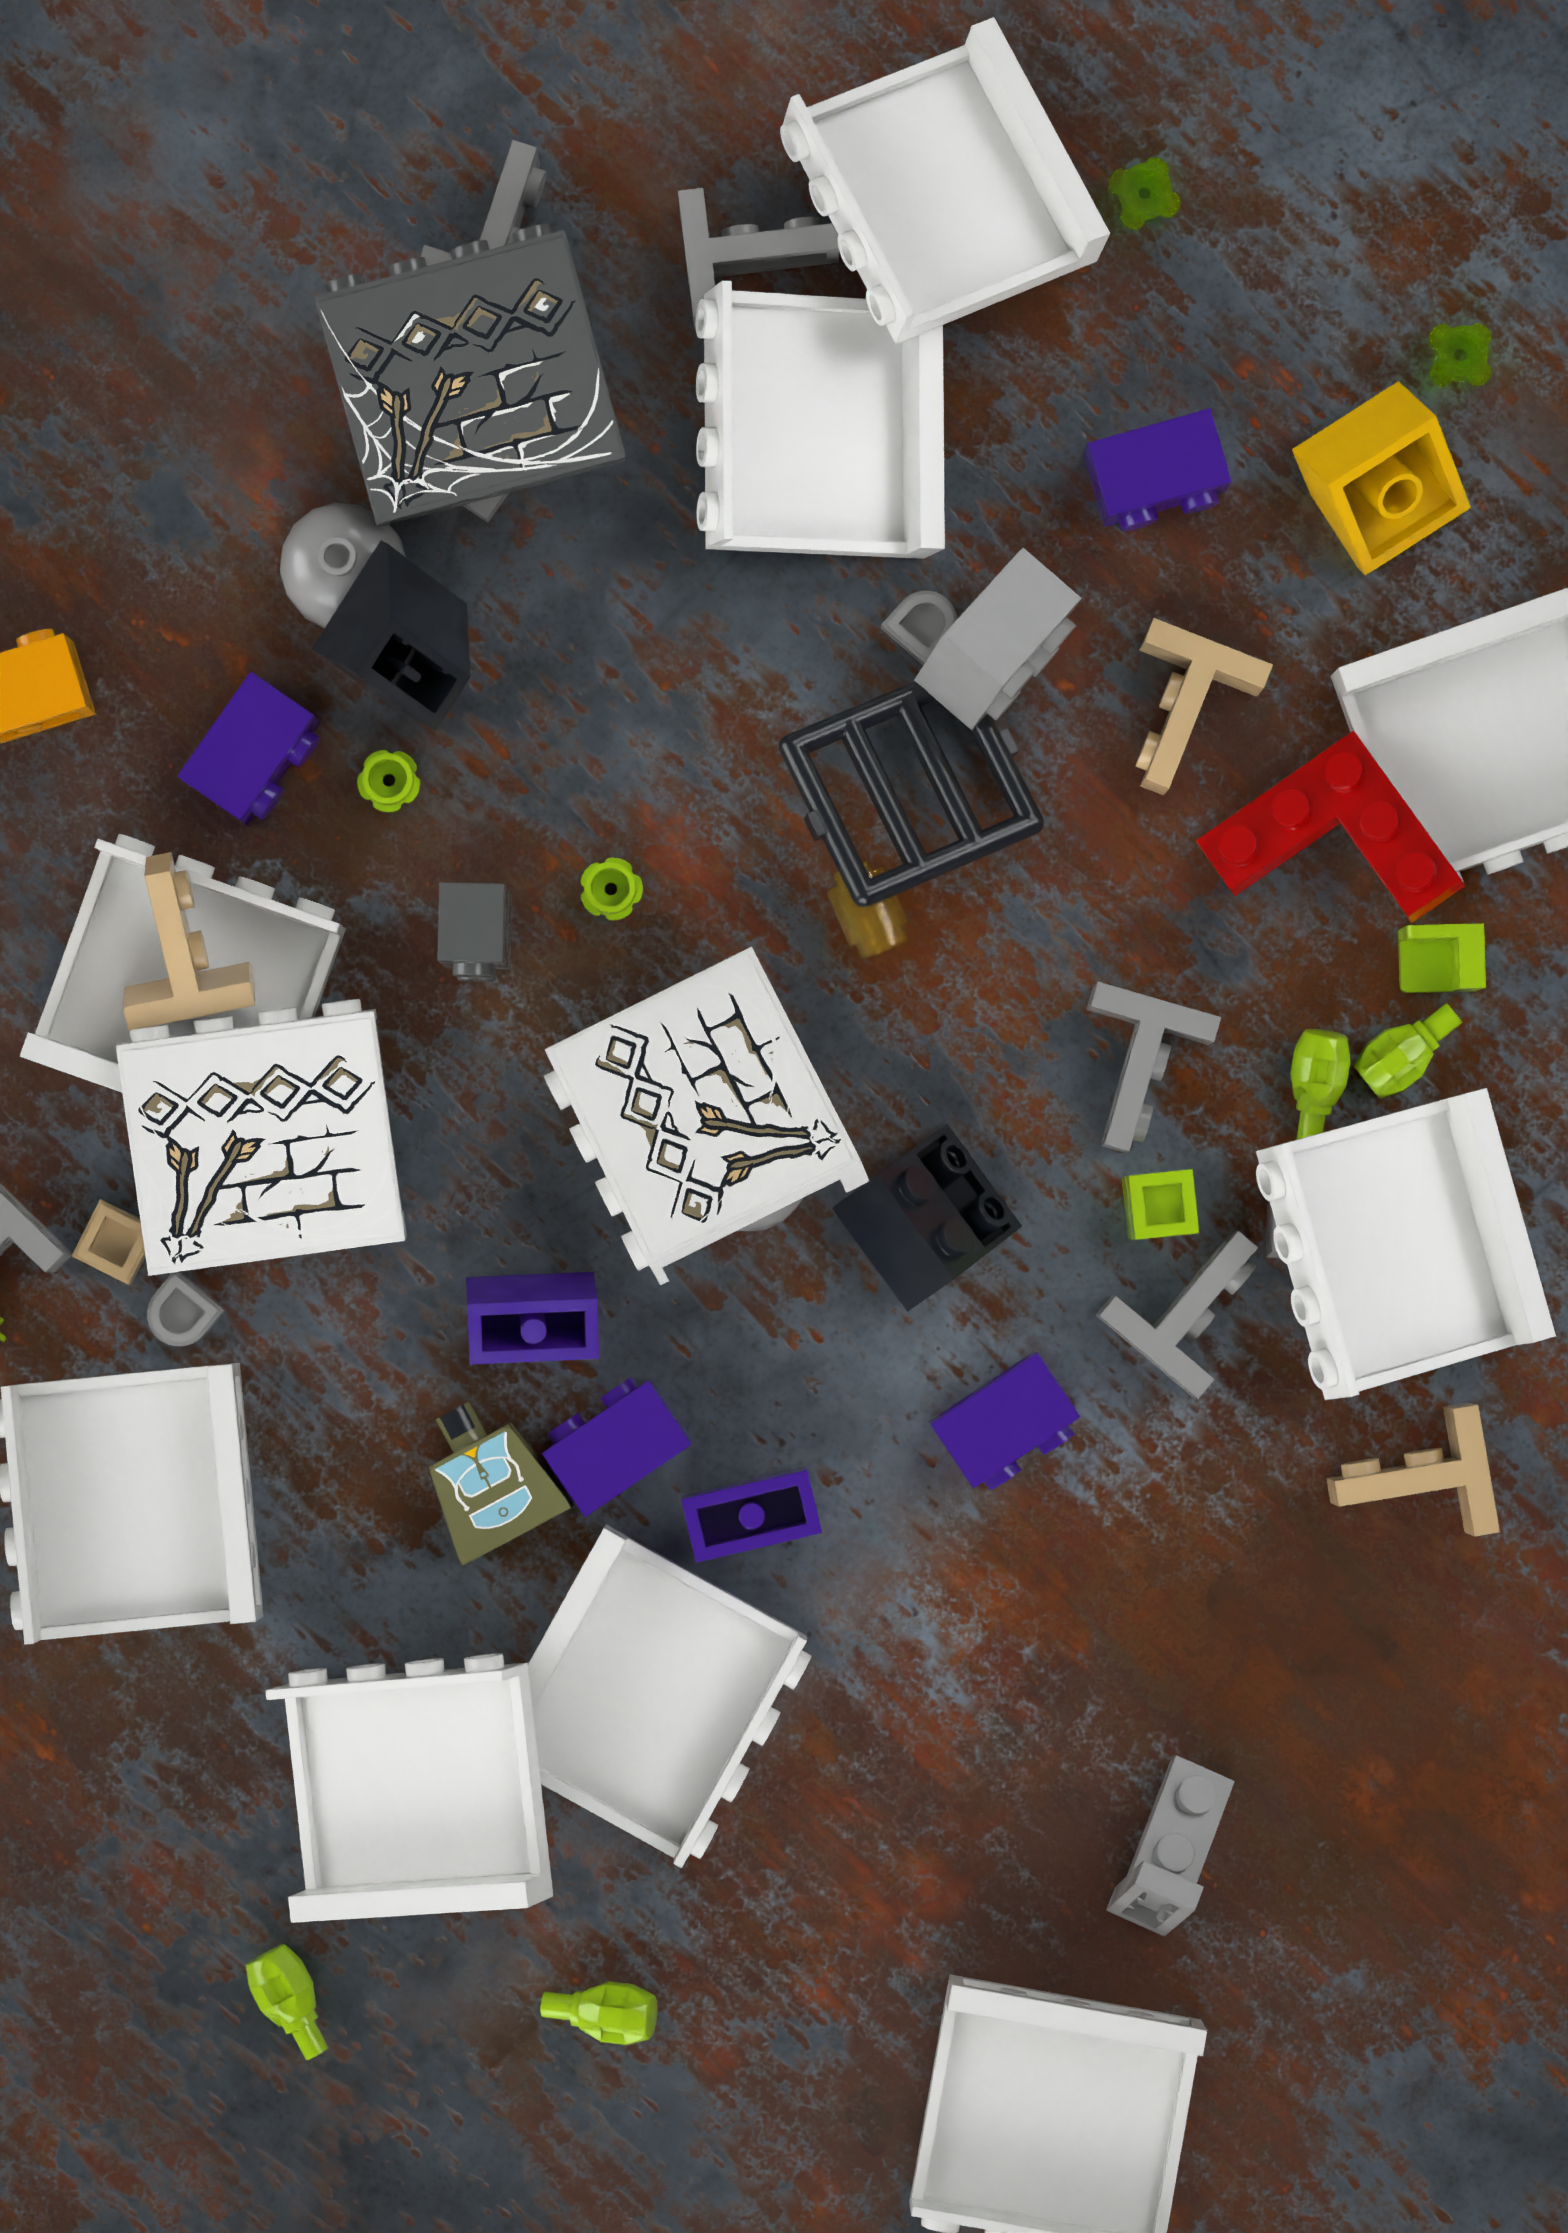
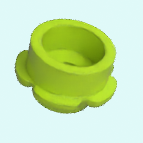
(376, 768)
(616, 872)

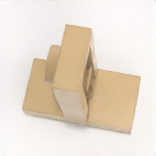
(1186, 693)
(187, 990)
(1430, 1471)

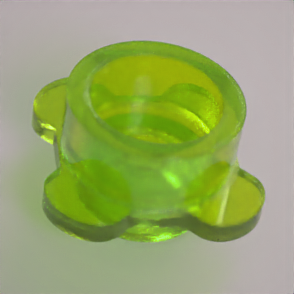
(1149, 175)
(1470, 339)

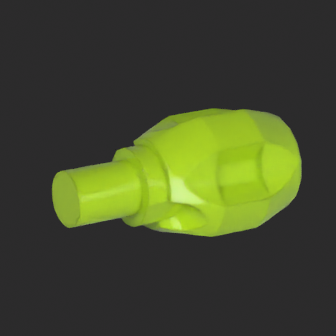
(1402, 1053)
(1318, 1077)
(287, 1996)
(606, 2012)

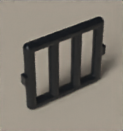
(917, 866)

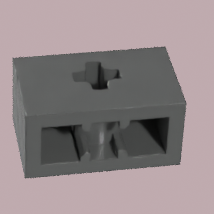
(474, 929)

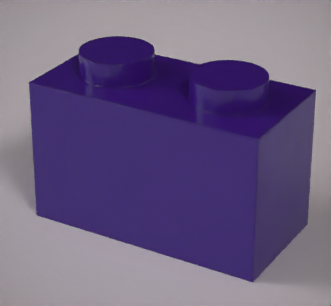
(1157, 470)
(251, 750)
(532, 1318)
(1006, 1421)
(616, 1445)
(751, 1514)

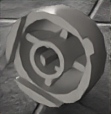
(328, 554)

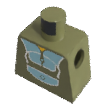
(491, 1485)

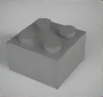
(1000, 641)

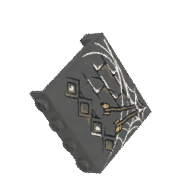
(469, 375)

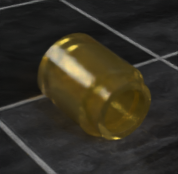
(872, 927)

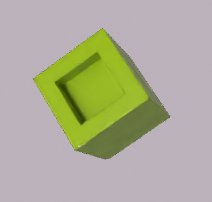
(1442, 958)
(1160, 1204)

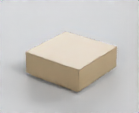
(112, 1242)

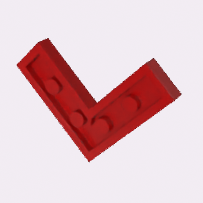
(1334, 789)

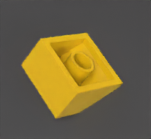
(1383, 476)

